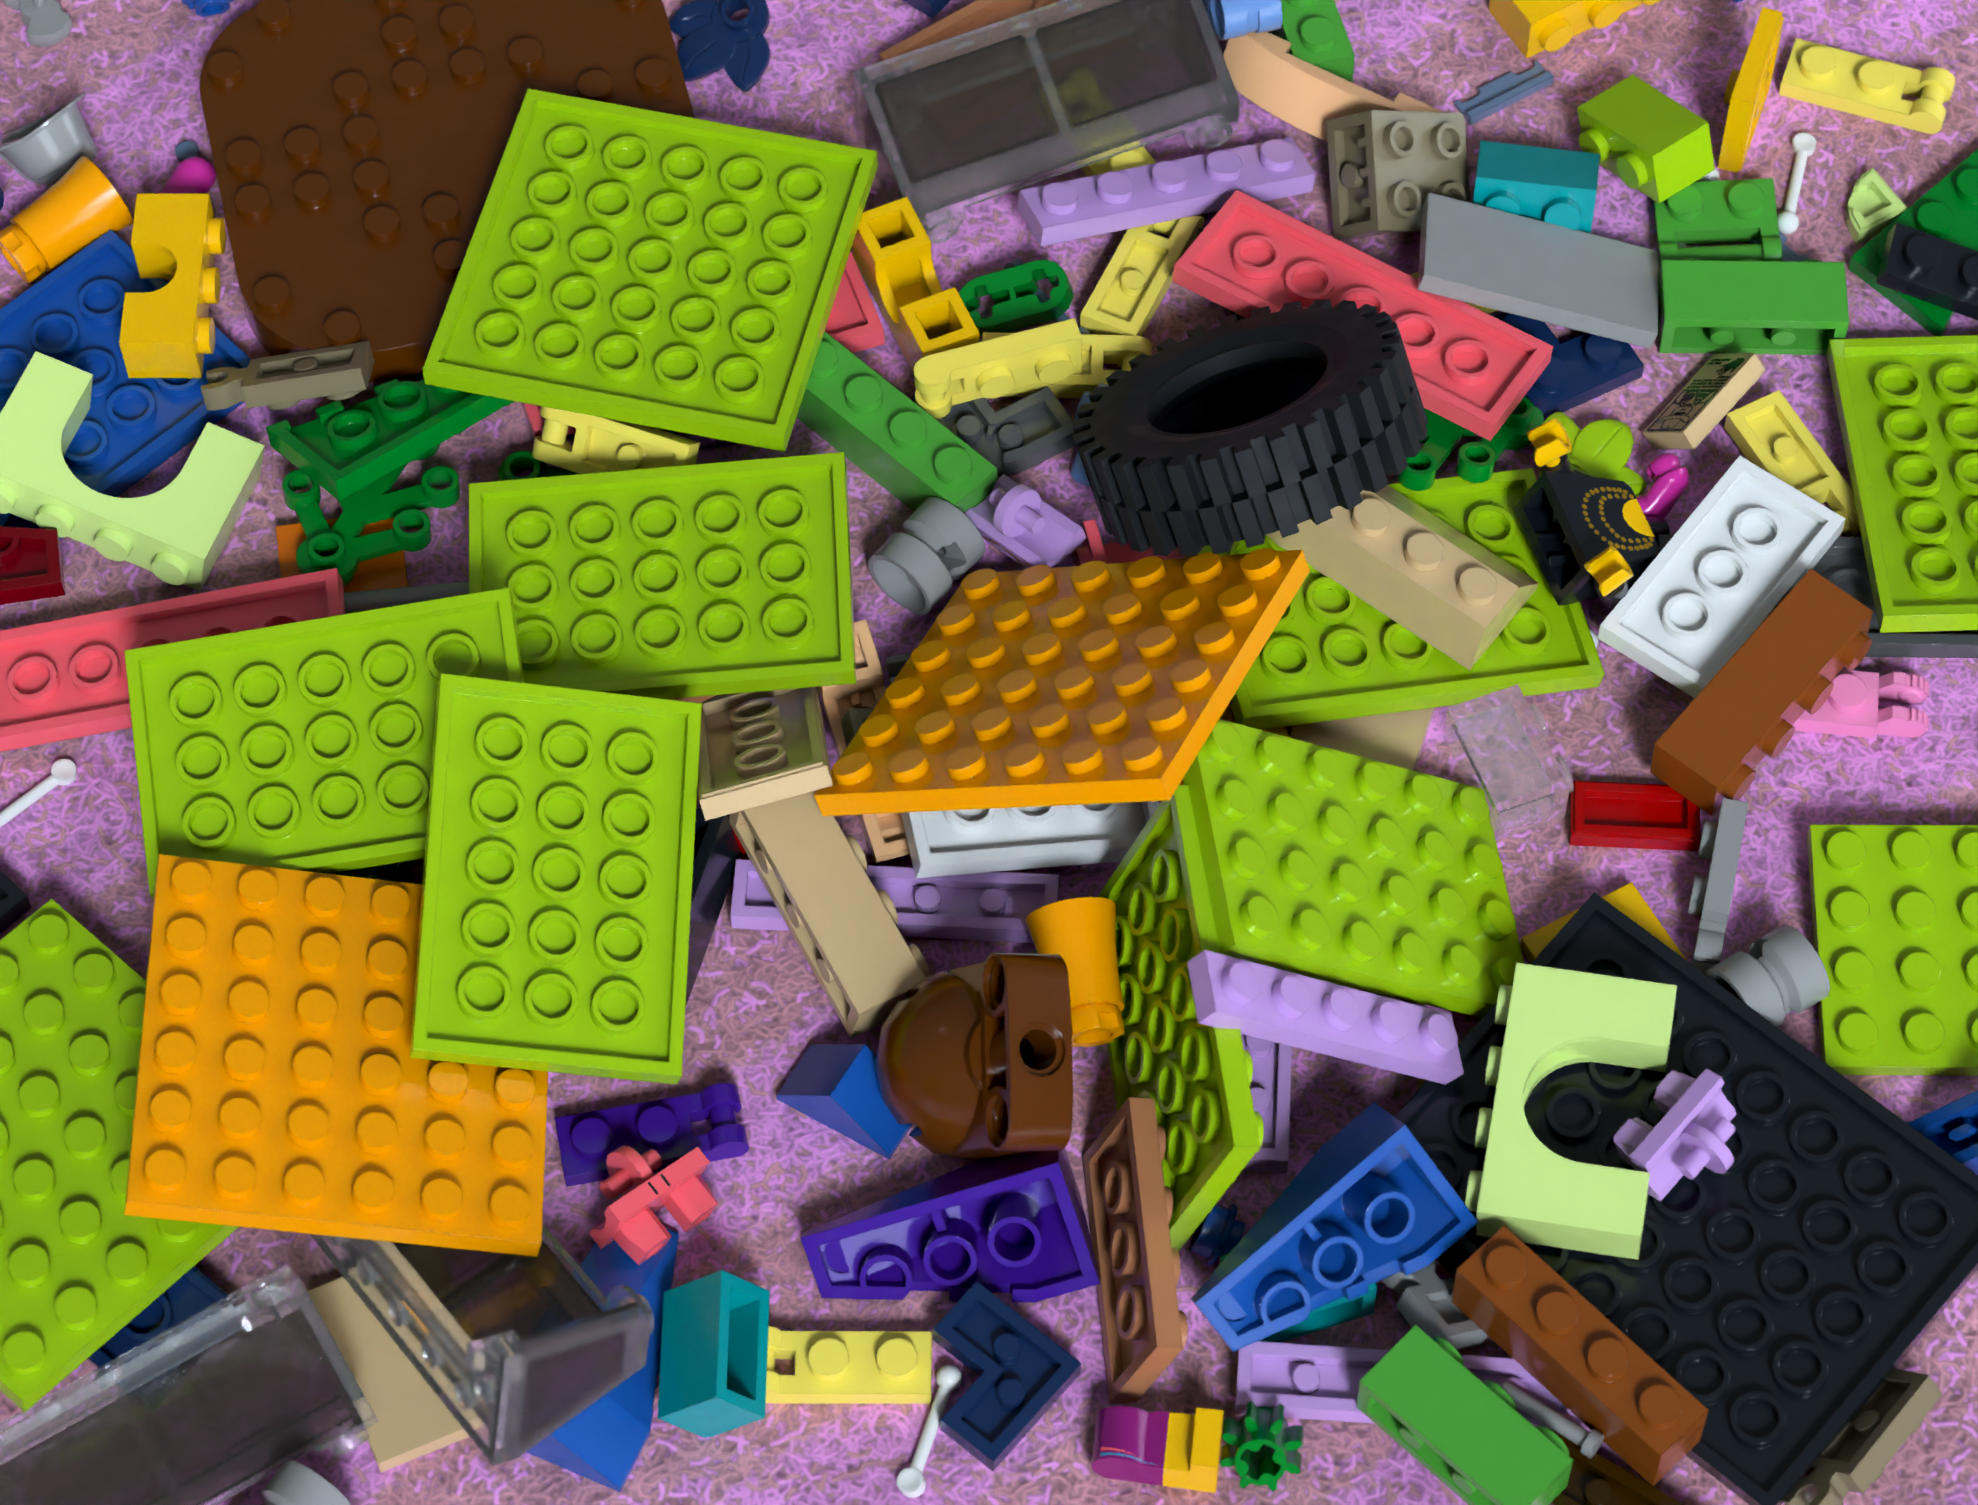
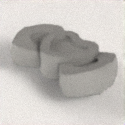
(44, 19)

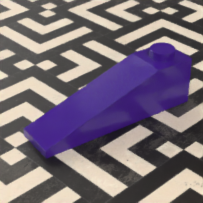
(995, 1222)

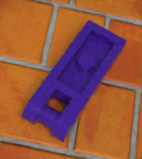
(655, 1125)

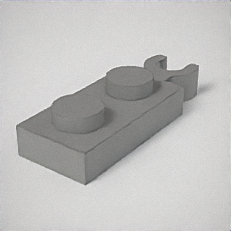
(1713, 895)

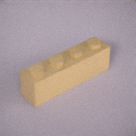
(831, 908)

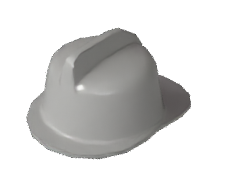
(49, 145)

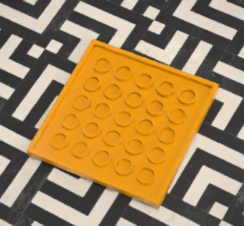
(1066, 685)
(287, 1078)

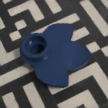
(718, 42)

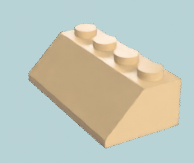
(1416, 571)

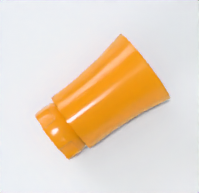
(63, 221)
(1086, 939)

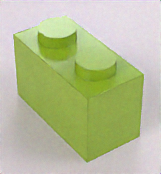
(1646, 138)

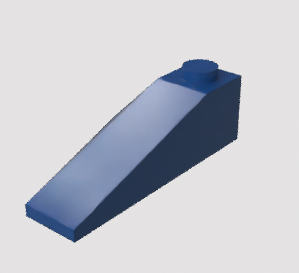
(1346, 1221)
(612, 1431)

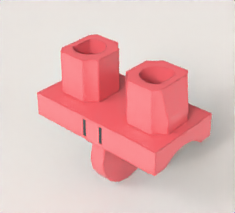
(632, 1217)

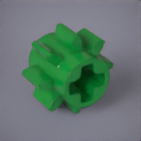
(1261, 1446)

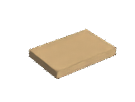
(407, 1408)

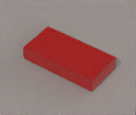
(1632, 816)

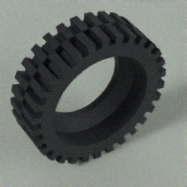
(1251, 427)

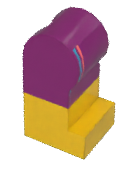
(1158, 1447)

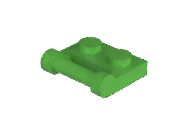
(1717, 215)

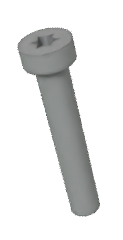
(1588, 1441)

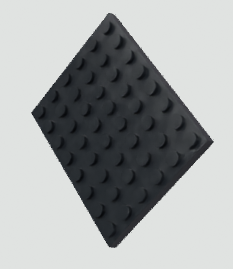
(1752, 1287)

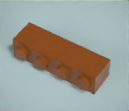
(1762, 693)
(1579, 1355)

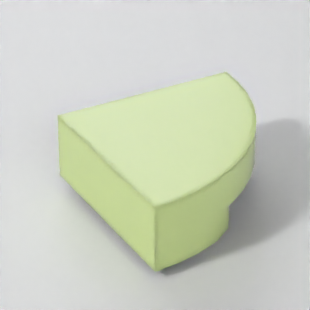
(1871, 207)

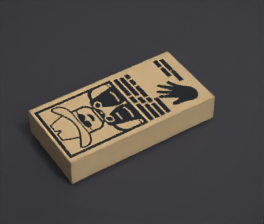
(1704, 401)

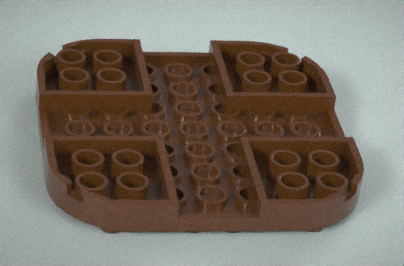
(371, 135)

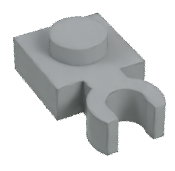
(1429, 1306)

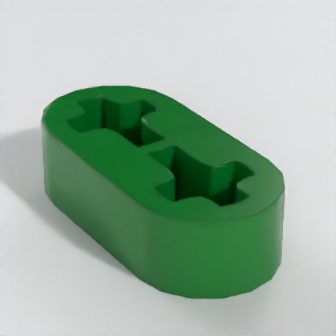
(1012, 285)

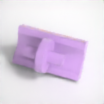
(1026, 526)
(1686, 1137)

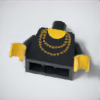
(1584, 526)

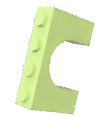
(166, 532)
(1550, 1023)

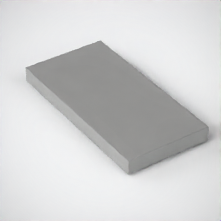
(1539, 270)

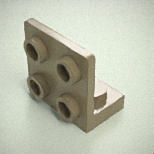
(1388, 165)

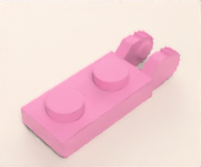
(1854, 706)

